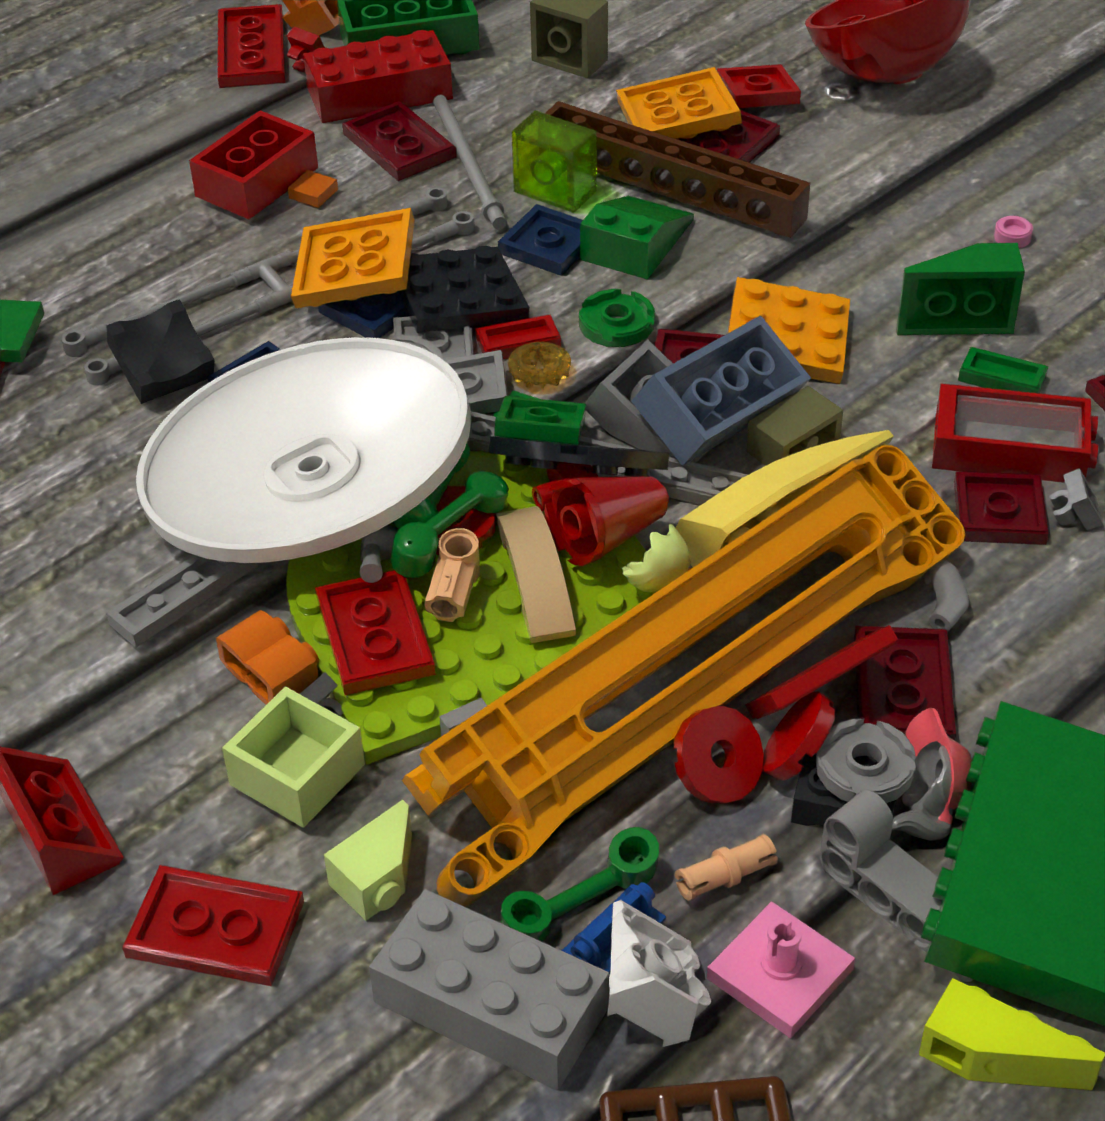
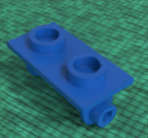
(595, 941)

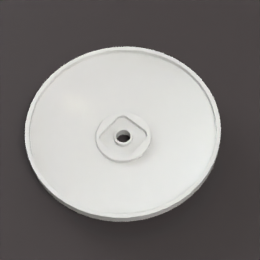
(238, 455)

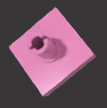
(780, 969)

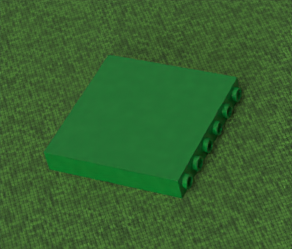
(1028, 866)

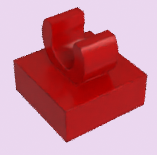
(302, 42)

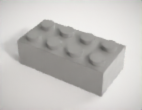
(490, 988)

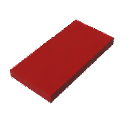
(250, 46)

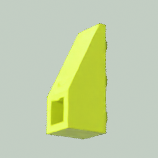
(1004, 1045)

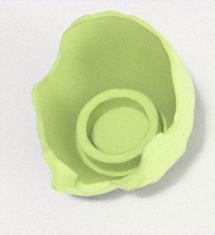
(662, 562)

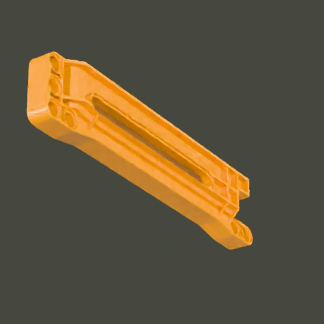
(535, 760)

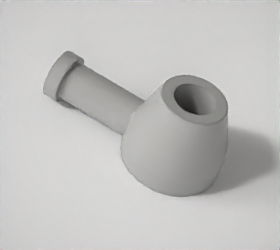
(374, 549)

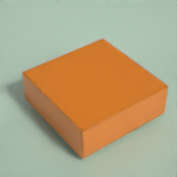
(312, 188)

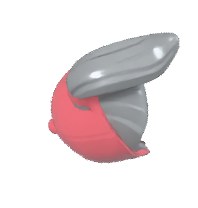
(937, 779)

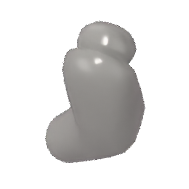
(950, 594)

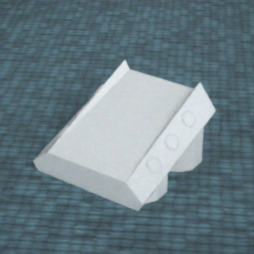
(654, 976)

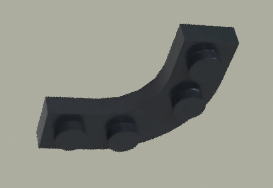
(603, 459)

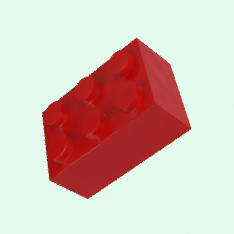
(253, 164)

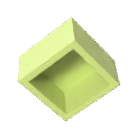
(294, 756)

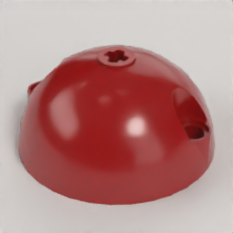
(887, 37)

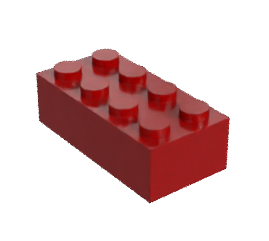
(377, 73)

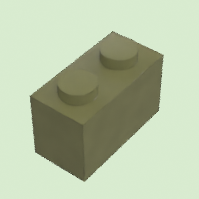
(793, 426)

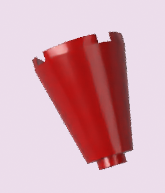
(601, 513)

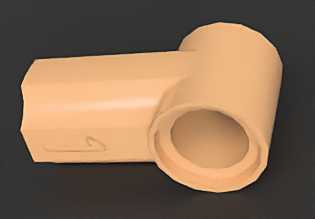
(454, 574)

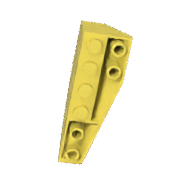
(767, 491)

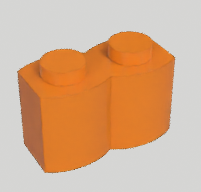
(267, 656)

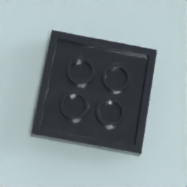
(462, 290)

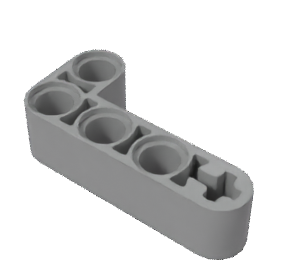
(876, 870)

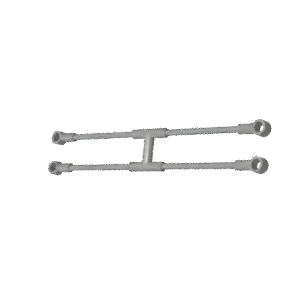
(99, 370)

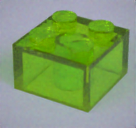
(554, 161)

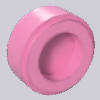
(1013, 230)

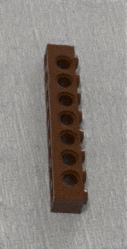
(694, 173)

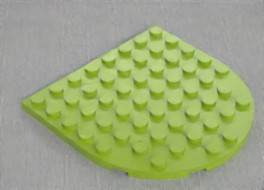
(475, 653)

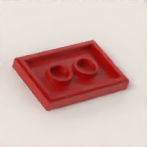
(374, 632)
(822, 673)
(214, 925)

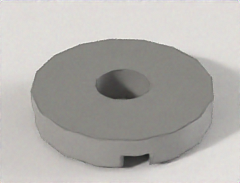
(883, 742)

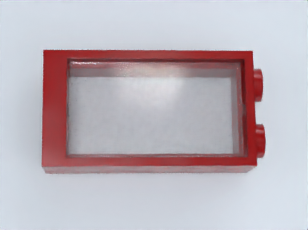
(1013, 432)

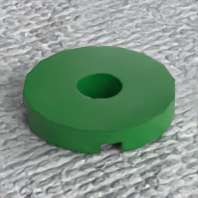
(600, 327)

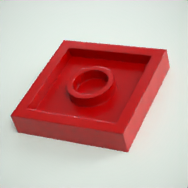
(760, 85)

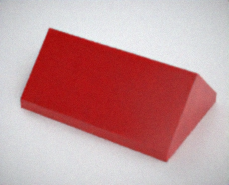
(55, 818)

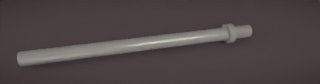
(491, 207)

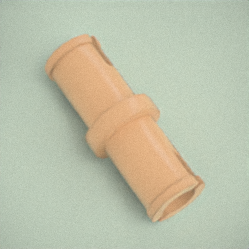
(726, 867)

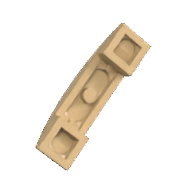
(537, 574)

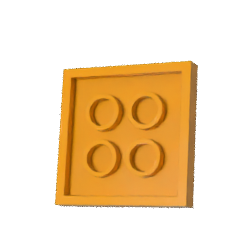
(681, 105)
(353, 258)
(804, 320)

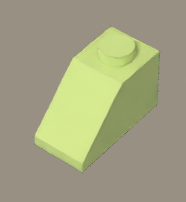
(373, 862)

